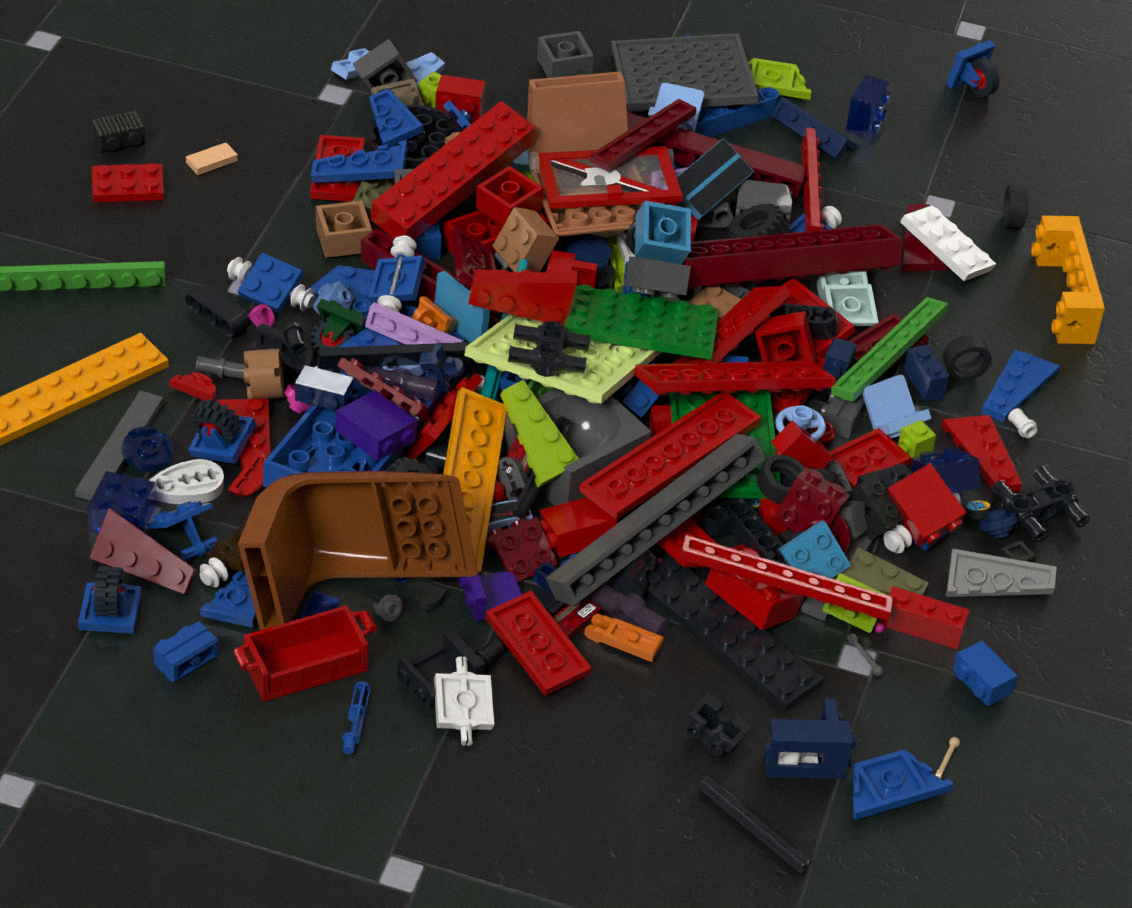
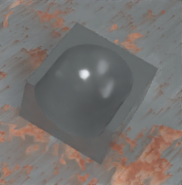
(596, 435)

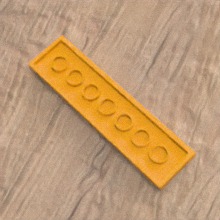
(78, 386)
(474, 459)

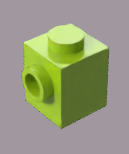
(427, 89)
(916, 439)

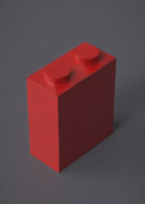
(926, 505)
(574, 525)

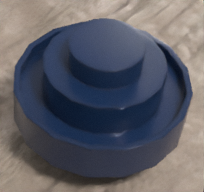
(998, 522)

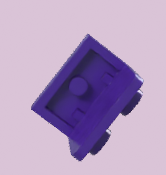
(488, 591)

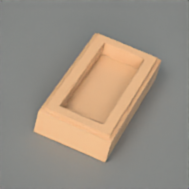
(211, 158)

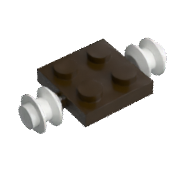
(221, 557)

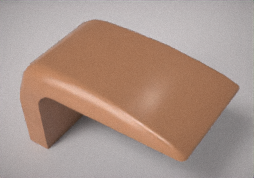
(580, 116)

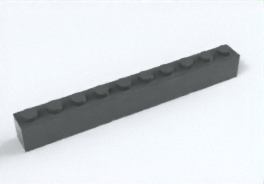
(655, 519)

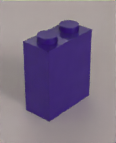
(376, 425)

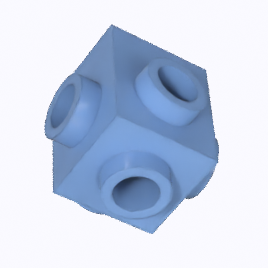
(335, 292)

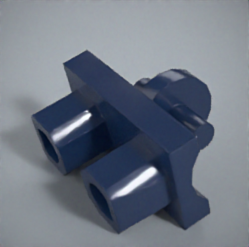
(441, 366)

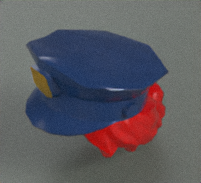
(590, 249)

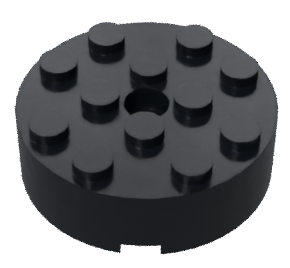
(436, 127)

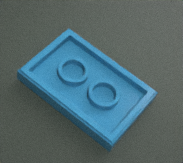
(453, 299)

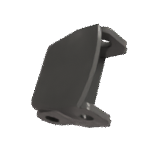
(758, 192)

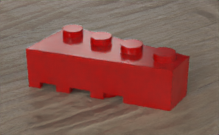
(525, 293)

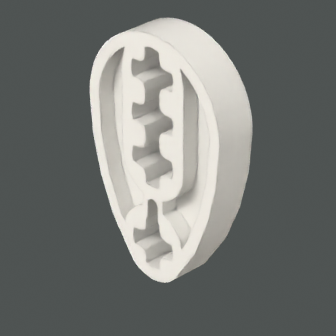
(174, 479)

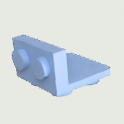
(669, 93)
(892, 406)

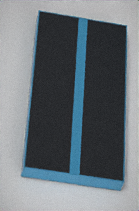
(712, 178)

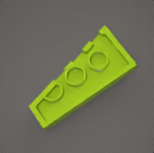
(538, 434)

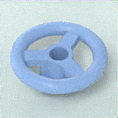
(803, 417)

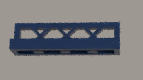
(799, 120)

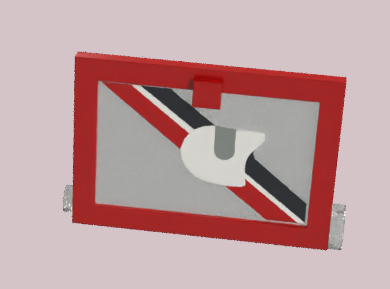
(576, 182)

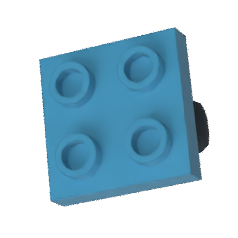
(815, 551)

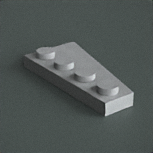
(994, 576)

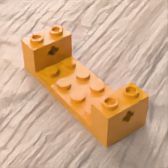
(1078, 312)

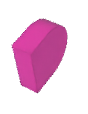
(262, 314)

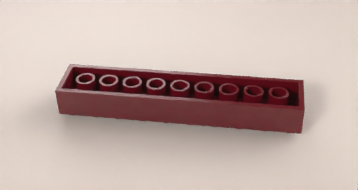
(792, 255)

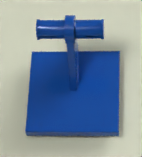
(184, 516)

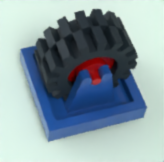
(219, 432)
(110, 603)

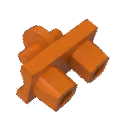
(434, 316)

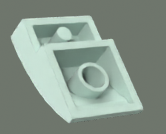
(849, 296)

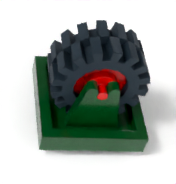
(336, 325)

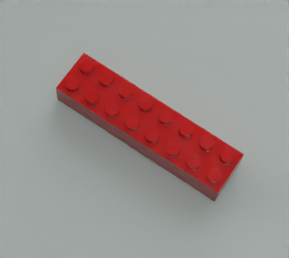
(453, 172)

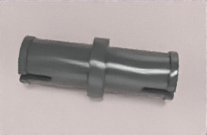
(220, 367)

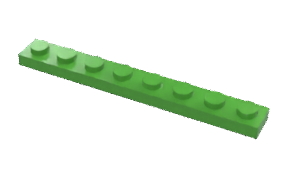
(82, 276)
(889, 349)

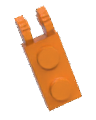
(624, 636)

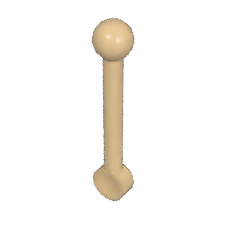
(954, 743)

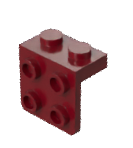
(811, 501)
(521, 547)

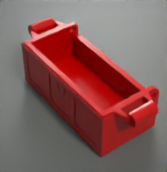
(306, 652)

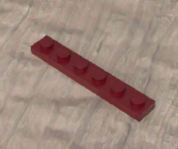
(643, 135)

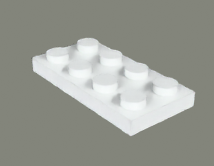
(948, 243)

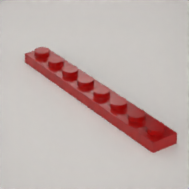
(811, 181)
(786, 577)

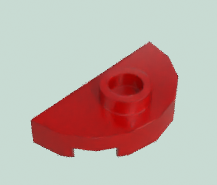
(196, 385)
(251, 478)

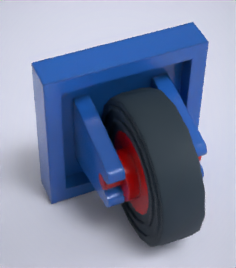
(976, 69)

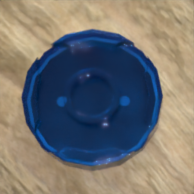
(147, 449)

